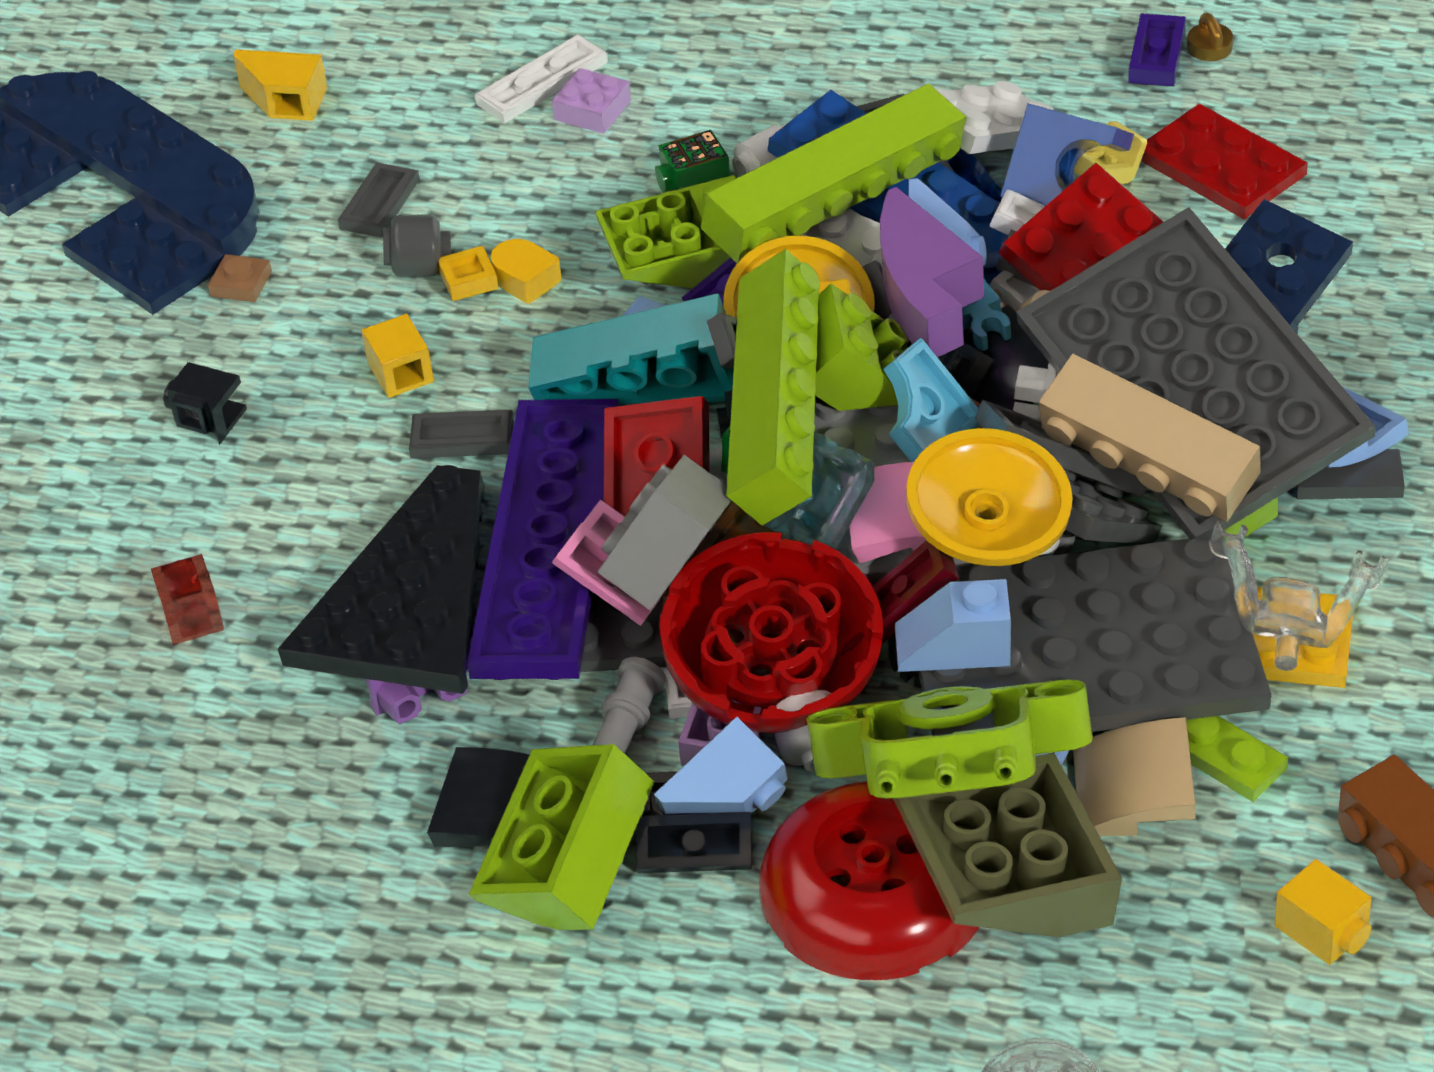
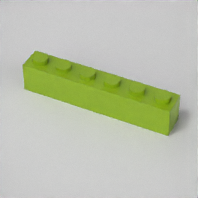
(834, 172)
(774, 388)

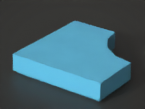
(928, 400)

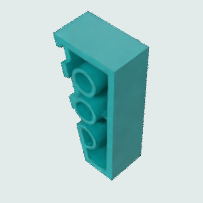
(634, 357)

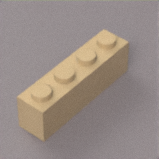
(1149, 438)

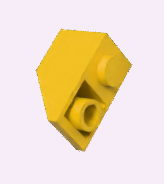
(282, 82)

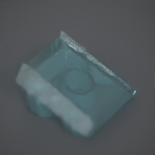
(838, 489)

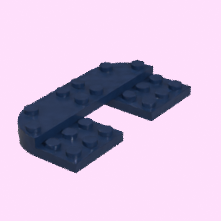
(187, 192)

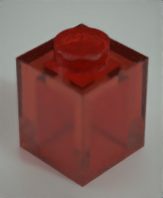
(187, 599)

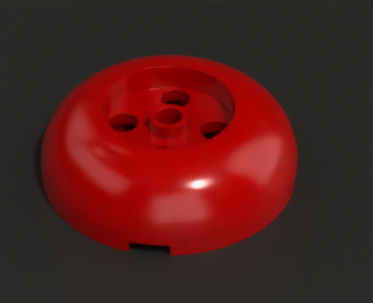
(781, 600)
(871, 923)

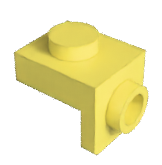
(1118, 164)

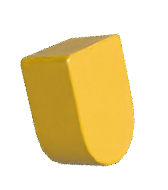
(525, 269)

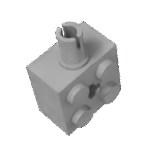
(663, 530)

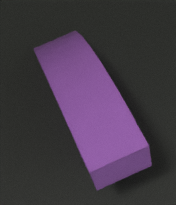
(927, 273)

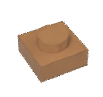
(240, 278)

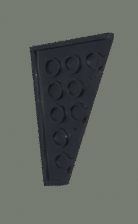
(407, 597)

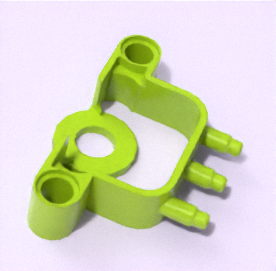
(875, 741)

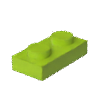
(1233, 756)

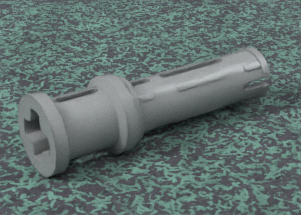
(627, 708)

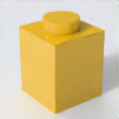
(397, 355)
(1324, 912)

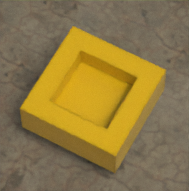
(468, 273)

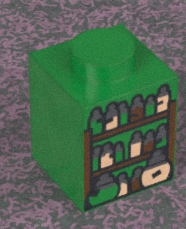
(691, 161)

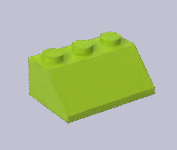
(563, 836)

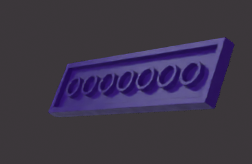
(528, 609)

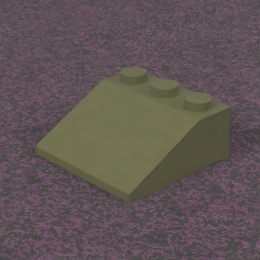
(1016, 855)

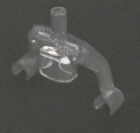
(1288, 606)

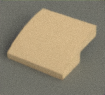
(1136, 776)

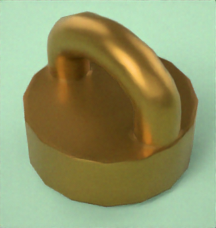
(1209, 39)

